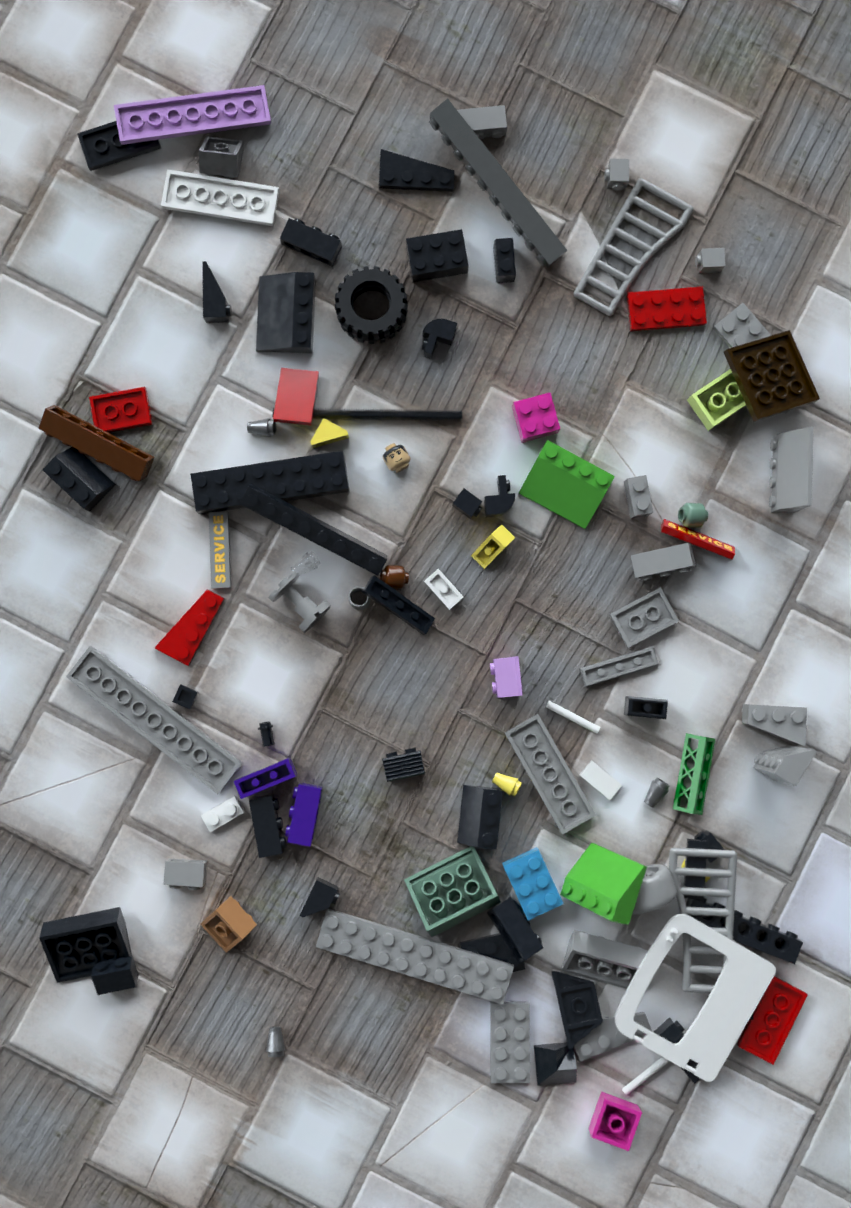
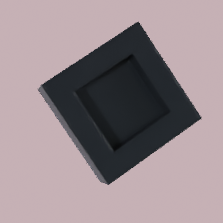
(185, 696)

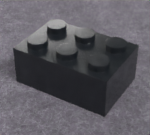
(437, 255)

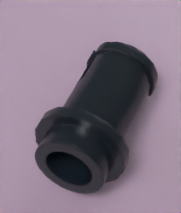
(266, 733)

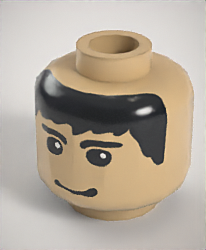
(396, 457)

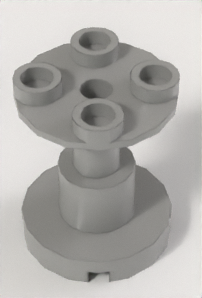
(304, 606)

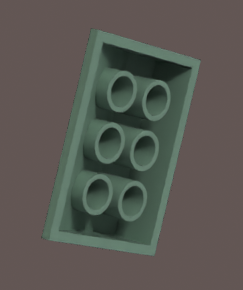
(452, 891)

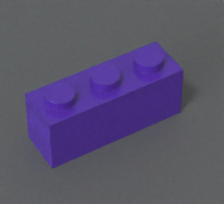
(265, 778)
(304, 814)

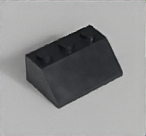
(79, 478)
(480, 816)

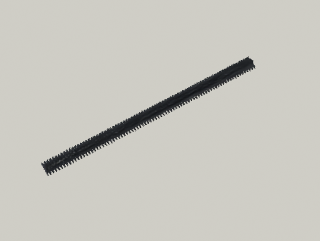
(386, 414)

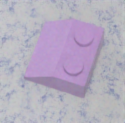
(507, 677)

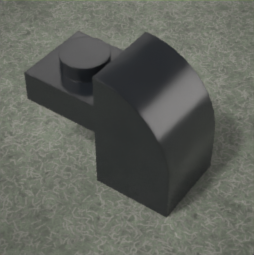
(438, 330)
(499, 504)

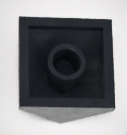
(555, 1064)

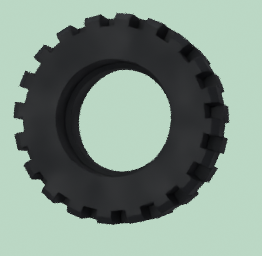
(366, 281)

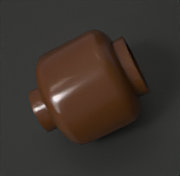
(394, 576)

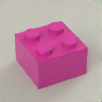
(536, 417)
(615, 1121)

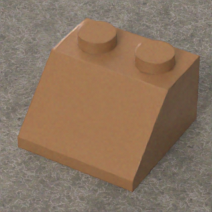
(228, 924)

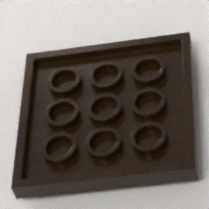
(771, 375)

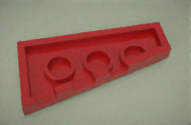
(191, 629)

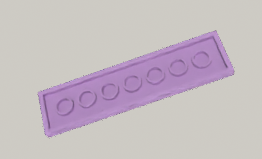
(192, 114)

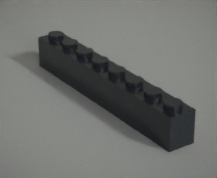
(313, 529)

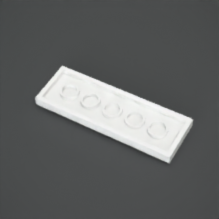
(220, 197)

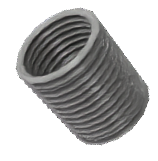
(360, 607)

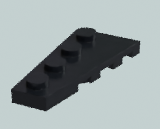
(412, 174)

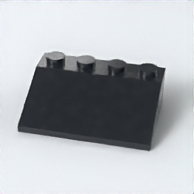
(286, 313)
(84, 940)

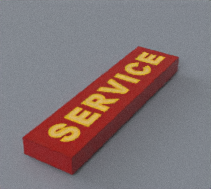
(697, 539)

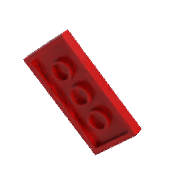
(666, 308)
(772, 1020)

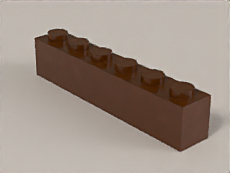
(96, 443)

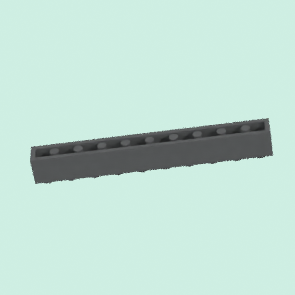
(497, 183)

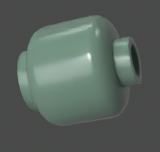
(693, 515)

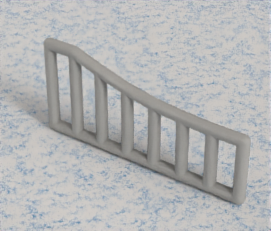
(650, 250)
(727, 912)

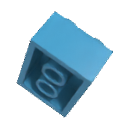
(532, 883)

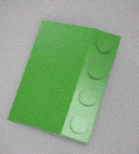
(566, 484)
(605, 883)

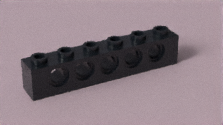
(786, 951)

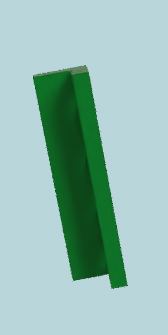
(700, 775)

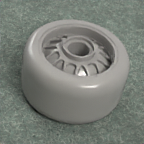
(656, 889)

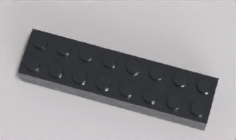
(284, 478)

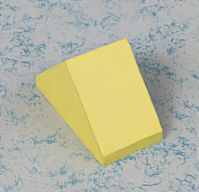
(327, 434)

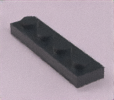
(398, 605)

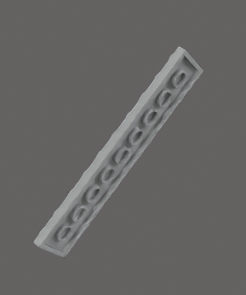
(154, 720)
(415, 956)

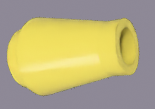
(508, 784)

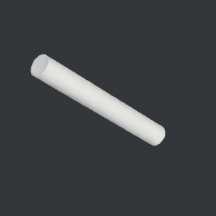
(573, 717)
(645, 1075)

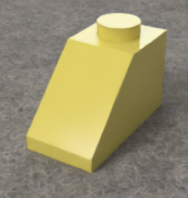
(493, 546)

